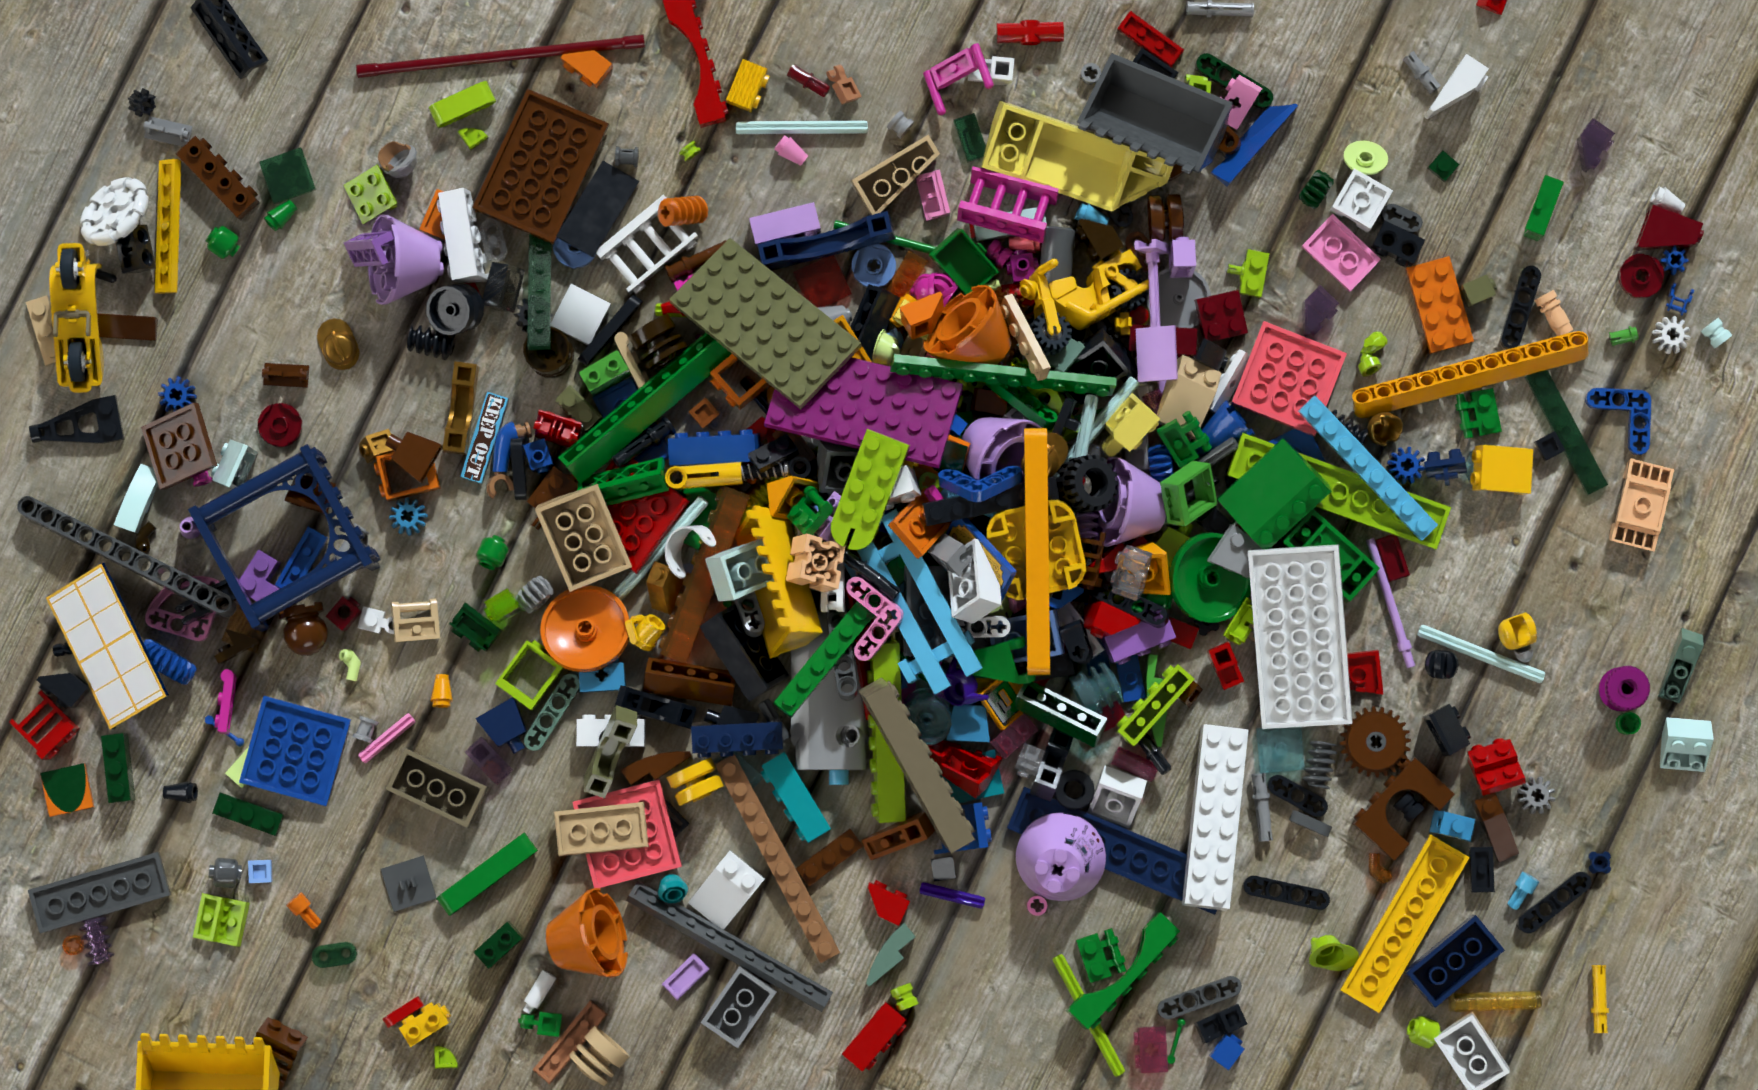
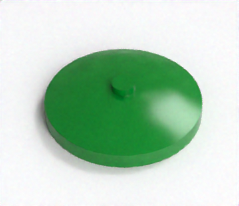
(1203, 588)

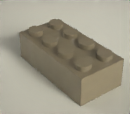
(437, 788)

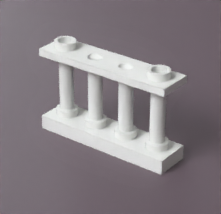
(625, 237)

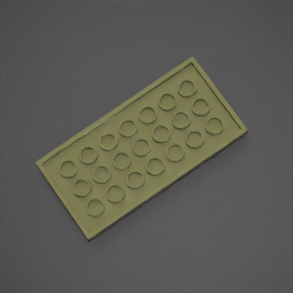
(765, 323)

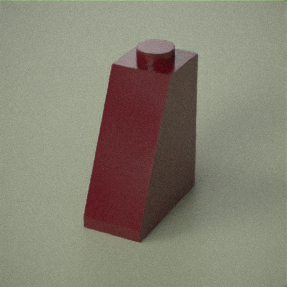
(1667, 229)

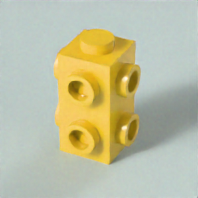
(429, 1021)

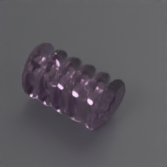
(96, 941)

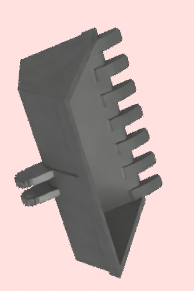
(1156, 115)

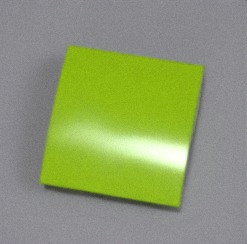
(221, 919)

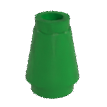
(280, 215)

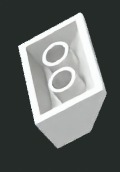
(1472, 1053)

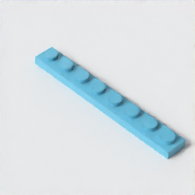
(1367, 468)

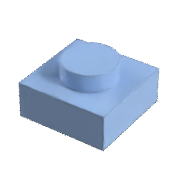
(260, 871)

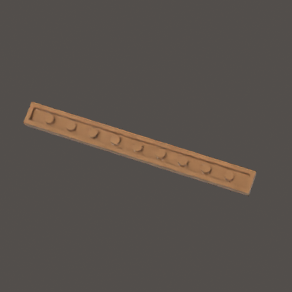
(777, 858)

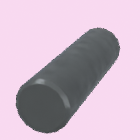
(1058, 245)

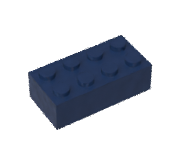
(1453, 960)

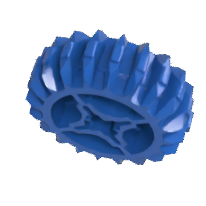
(170, 663)

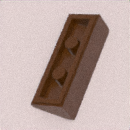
(127, 327)

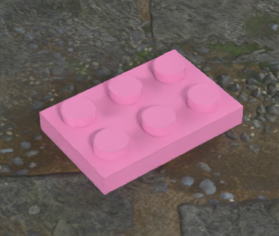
(1341, 252)

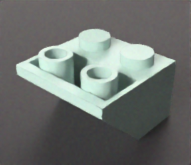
(1686, 744)

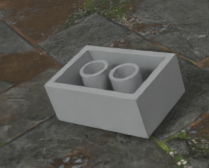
(738, 1006)

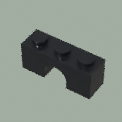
(1051, 765)

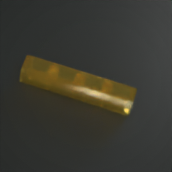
(1494, 1001)

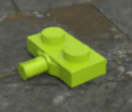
(1251, 273)

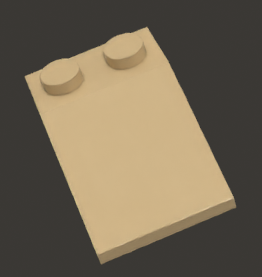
(1190, 392)

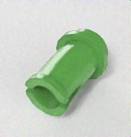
(1625, 336)

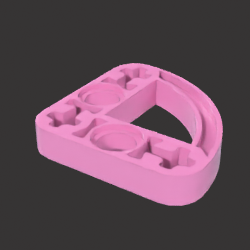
(187, 630)

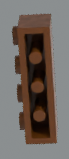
(218, 178)
(689, 681)

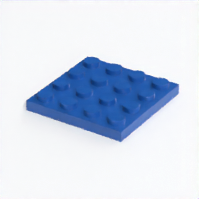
(295, 750)

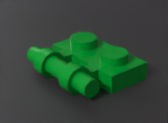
(1485, 413)
(1178, 443)
(1094, 958)

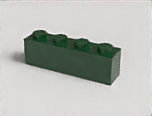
(1060, 713)

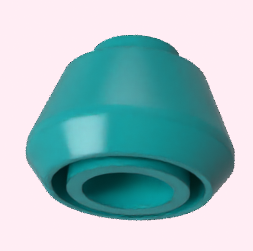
(672, 889)

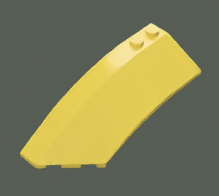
(1069, 159)

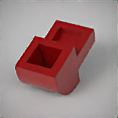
(1225, 665)

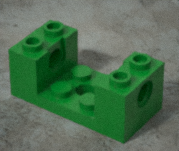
(1355, 565)

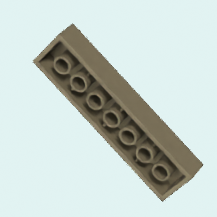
(915, 763)

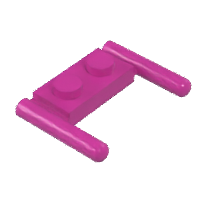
(955, 69)

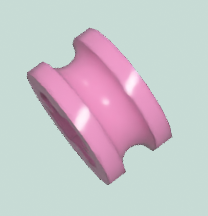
(1032, 910)

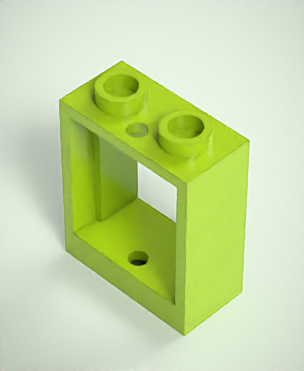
(515, 692)

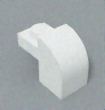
(1000, 70)

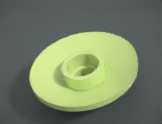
(1366, 157)

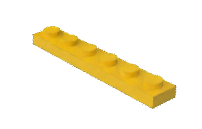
(168, 226)

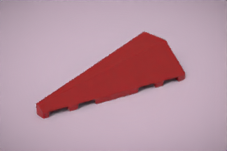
(964, 768)

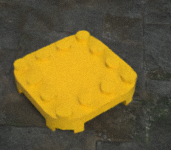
(1066, 553)

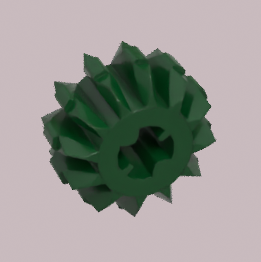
(1316, 189)

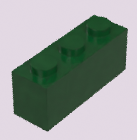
(118, 768)

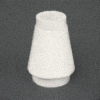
(1666, 199)

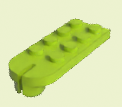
(868, 489)

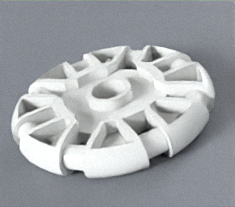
(118, 209)

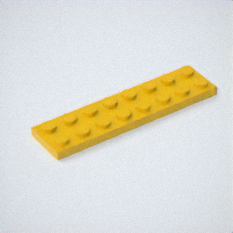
(1404, 923)

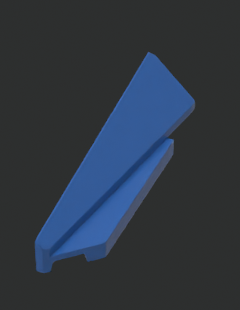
(1253, 142)

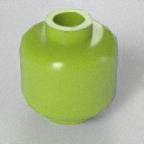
(1423, 1031)

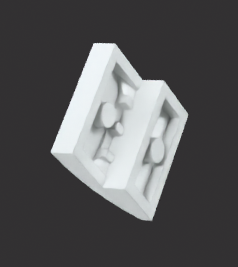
(580, 314)

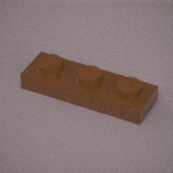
(829, 857)

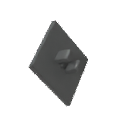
(408, 883)

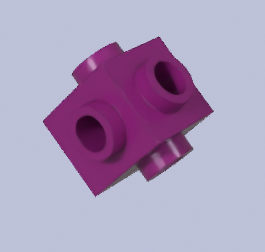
(1018, 258)

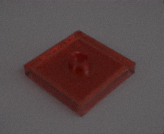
(822, 282)

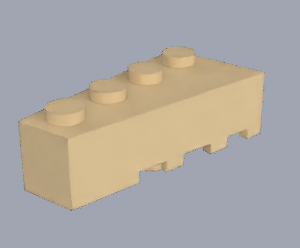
(889, 178)

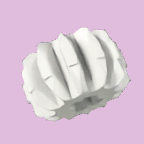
(1677, 330)

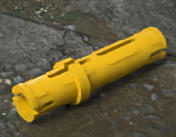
(1599, 999)

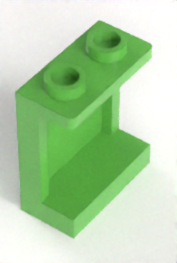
(605, 373)

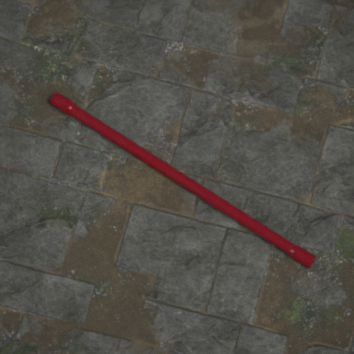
(376, 69)

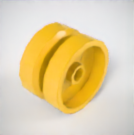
(694, 779)

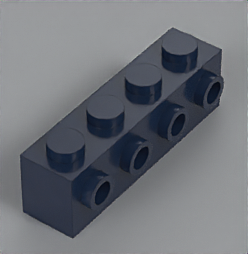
(736, 738)

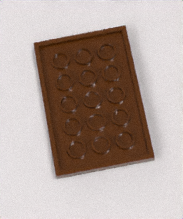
(540, 166)

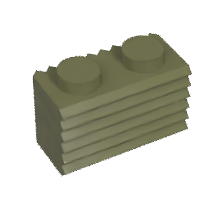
(578, 408)

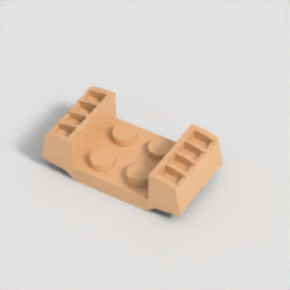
(1642, 504)

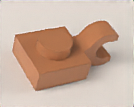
(844, 87)

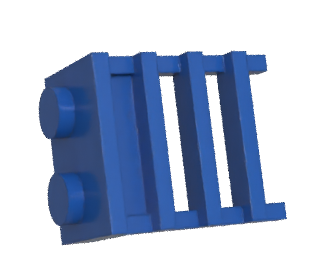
(976, 815)

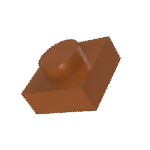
(704, 413)

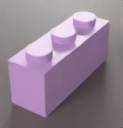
(785, 224)

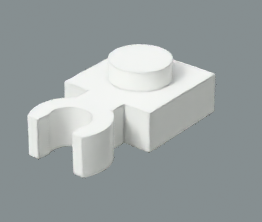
(374, 620)

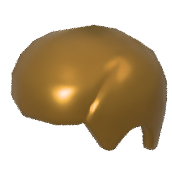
(1384, 428)

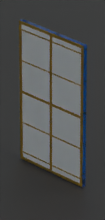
(107, 646)

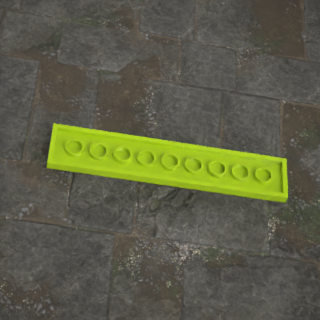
(1349, 494)

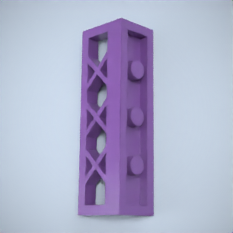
(367, 249)

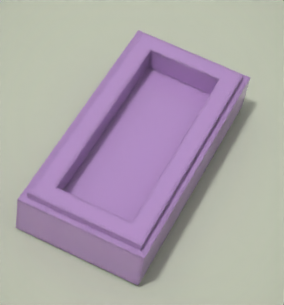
(685, 976)

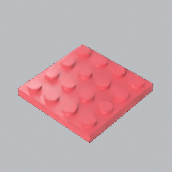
(1285, 375)
(628, 864)

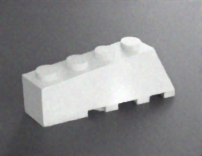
(461, 237)

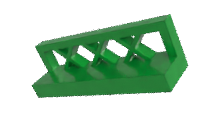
(632, 487)

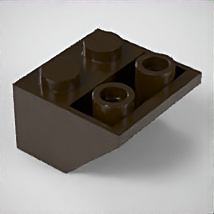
(1100, 239)

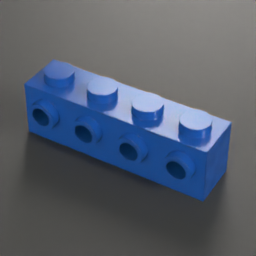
(712, 449)

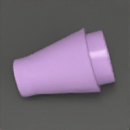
(193, 532)

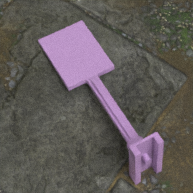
(1156, 343)

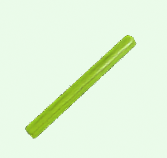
(1098, 1032)

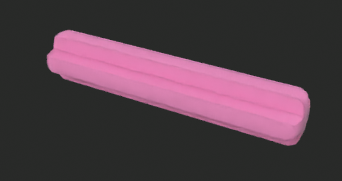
(386, 738)

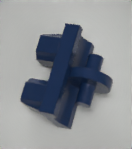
(1445, 468)

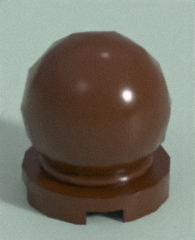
(305, 630)

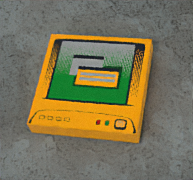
(1001, 702)

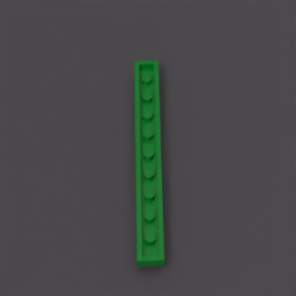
(1001, 374)
(833, 648)

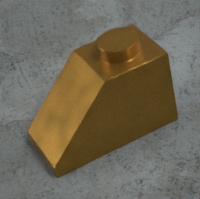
(663, 587)

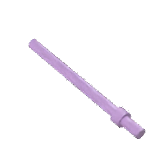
(1404, 645)

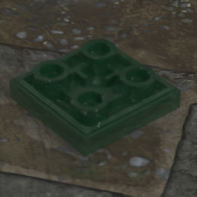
(287, 175)

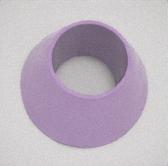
(995, 444)
(1136, 507)

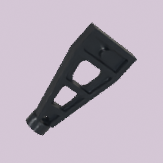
(108, 421)

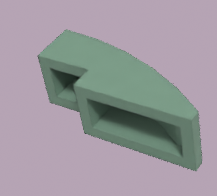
(889, 953)

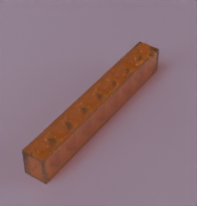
(699, 586)

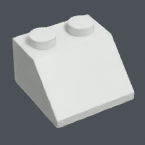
(1117, 796)

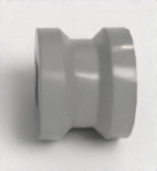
(900, 124)

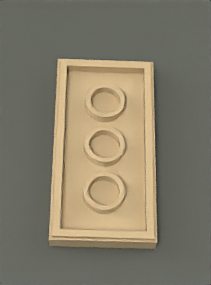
(601, 829)

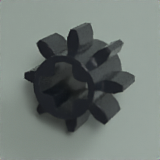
(141, 102)

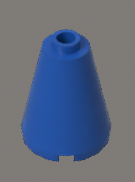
(1223, 425)

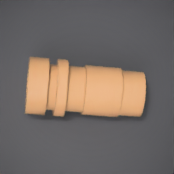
(1554, 313)

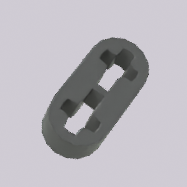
(1403, 213)
(1310, 823)

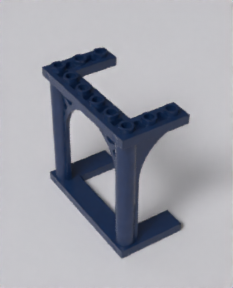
(357, 557)

